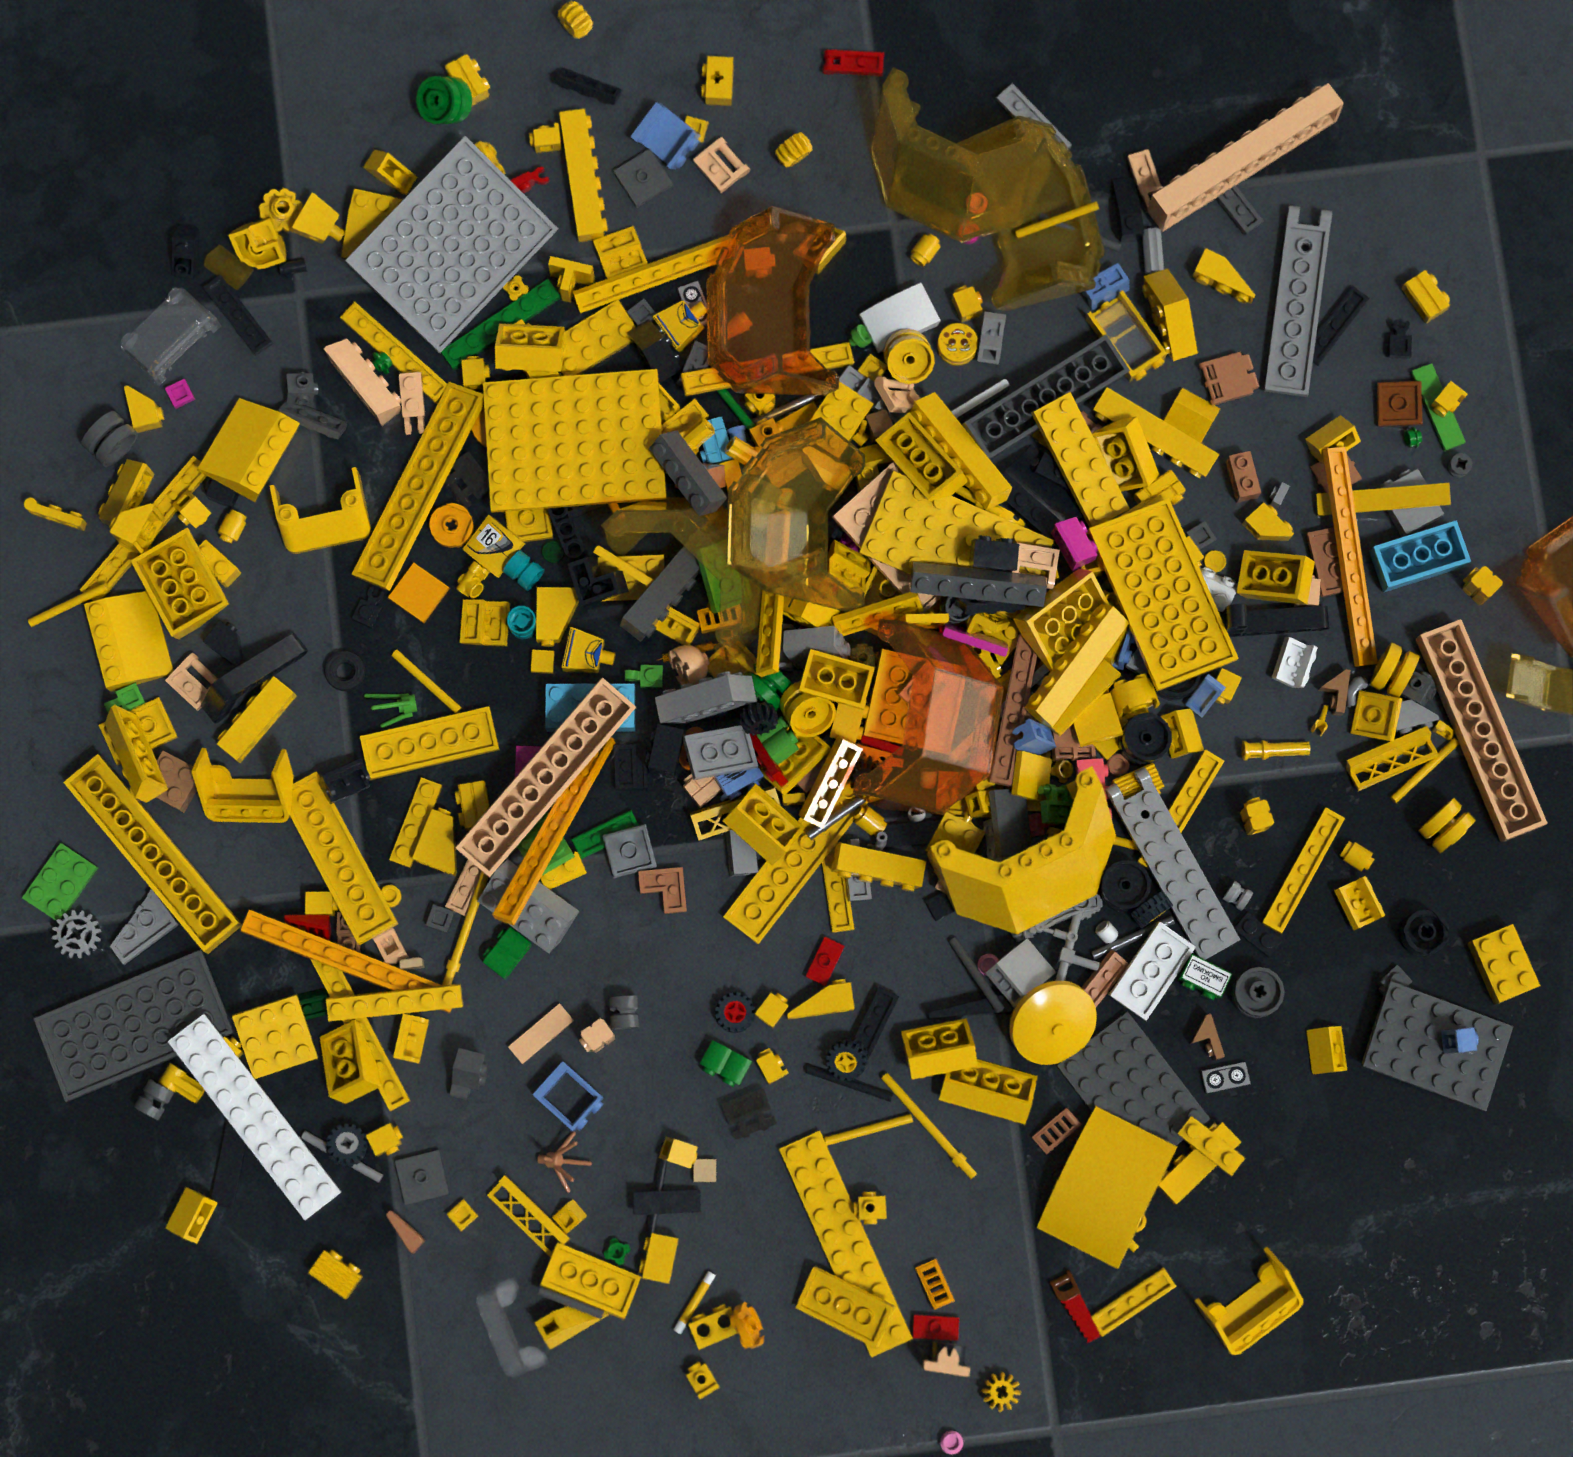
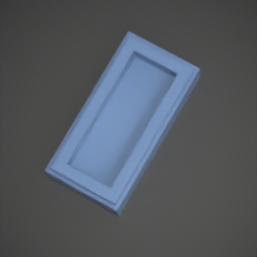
(1205, 695)

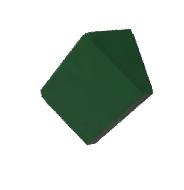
(313, 1003)

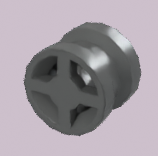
(1456, 469)

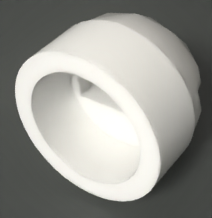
(916, 818)

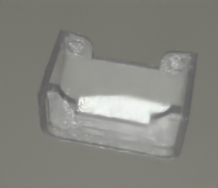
(168, 333)
(491, 1308)

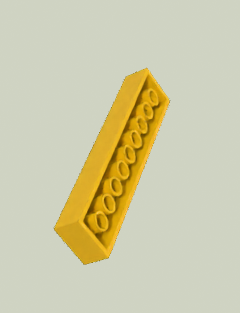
(152, 854)

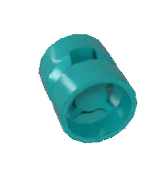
(521, 568)
(522, 622)

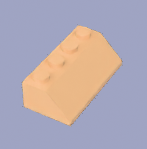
(363, 380)

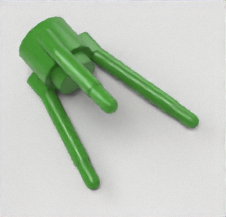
(405, 703)

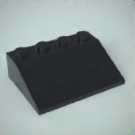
(1037, 499)

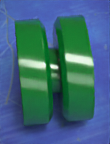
(444, 100)
(769, 686)

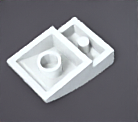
(901, 311)

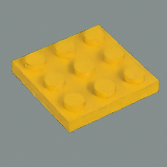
(275, 1036)

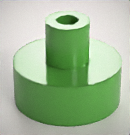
(860, 337)

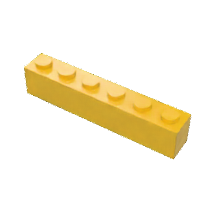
(582, 175)
(1158, 434)
(982, 475)
(1076, 664)

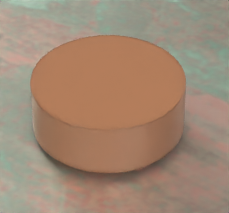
(1117, 765)

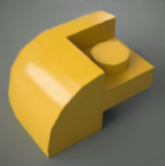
(259, 244)

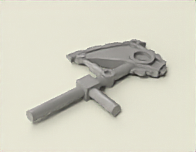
(1067, 955)

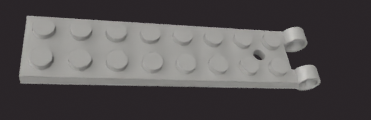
(1297, 305)
(1174, 867)

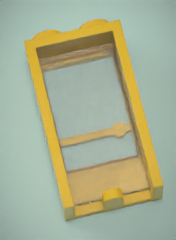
(1129, 335)

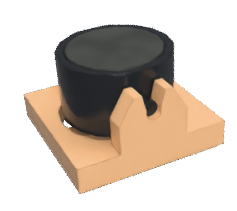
(947, 1359)

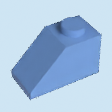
(1459, 1040)

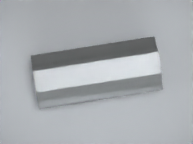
(1152, 250)

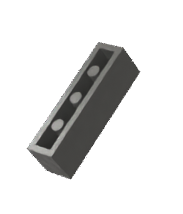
(688, 473)

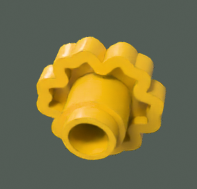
(284, 199)

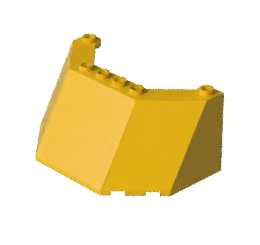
(1039, 879)

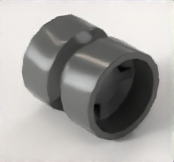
(949, 606)
(623, 1012)
(155, 1107)

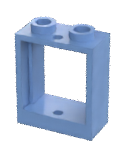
(552, 1080)

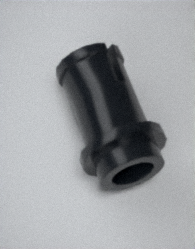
(292, 267)

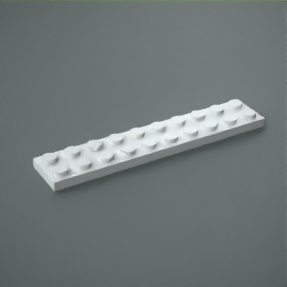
(254, 1116)

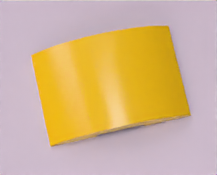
(1106, 1187)

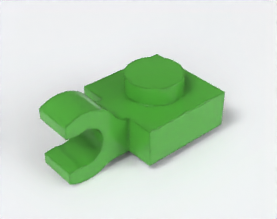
(649, 676)
(128, 698)

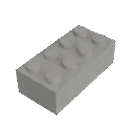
(706, 698)
(544, 915)

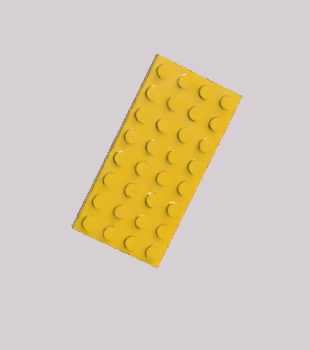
(935, 532)
(1163, 594)

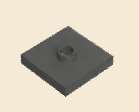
(643, 178)
(629, 850)
(422, 1177)

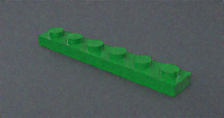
(486, 333)

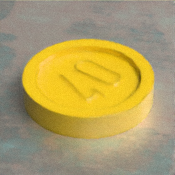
(1215, 560)

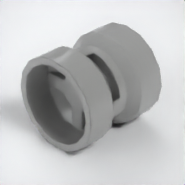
(1233, 893)

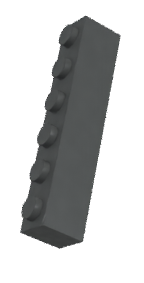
(978, 584)
(661, 595)

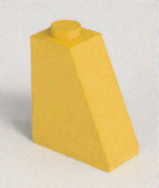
(554, 613)
(438, 843)

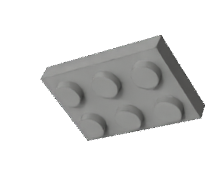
(719, 752)

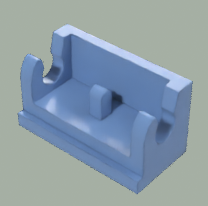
(1107, 286)
(1036, 738)

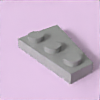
(146, 927)

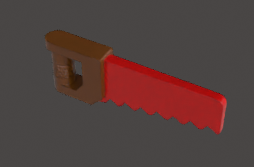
(1075, 1305)

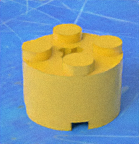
(1134, 696)

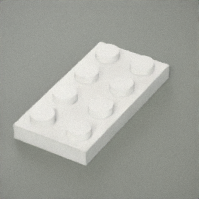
(1152, 971)

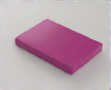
(976, 639)

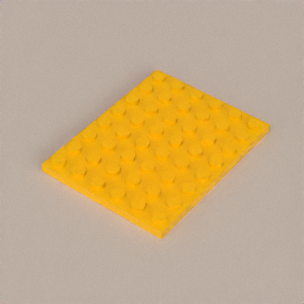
(573, 440)

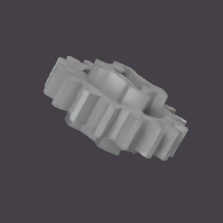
(66, 940)

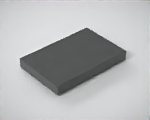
(1009, 823)

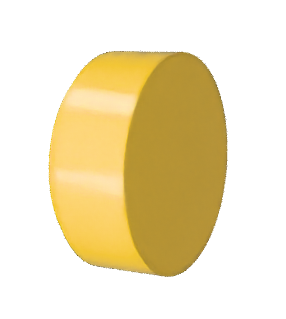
(392, 895)

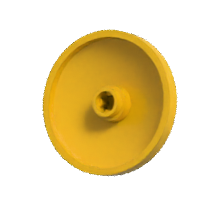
(1053, 1022)

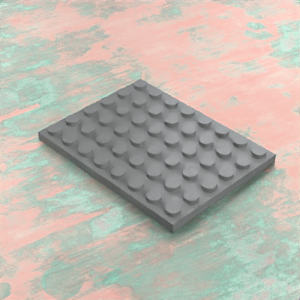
(451, 244)

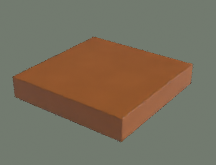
(1399, 403)

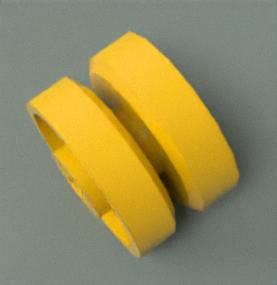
(920, 359)
(1394, 670)
(806, 713)
(1449, 828)

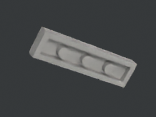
(1018, 105)

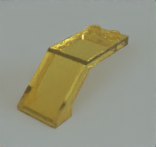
(1540, 685)

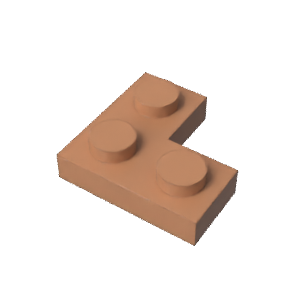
(668, 881)

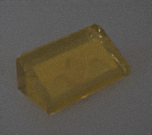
(227, 265)

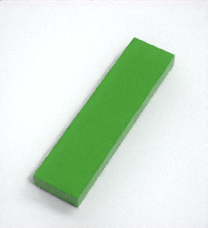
(1447, 426)

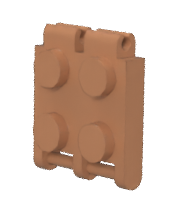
(1229, 377)
(1069, 743)

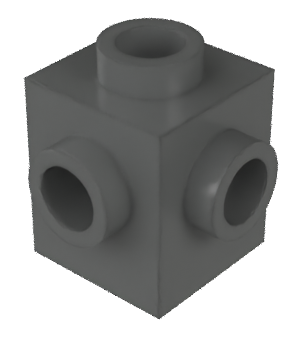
(300, 388)
(1420, 688)

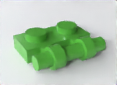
(1053, 810)

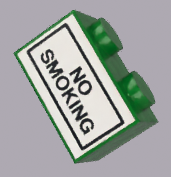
(1204, 977)

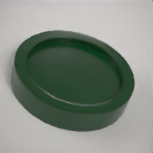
(553, 552)

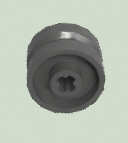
(109, 438)
(1270, 990)

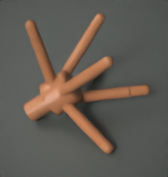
(555, 1161)

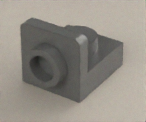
(1395, 975)

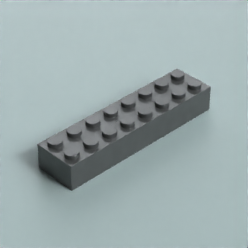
(1011, 417)

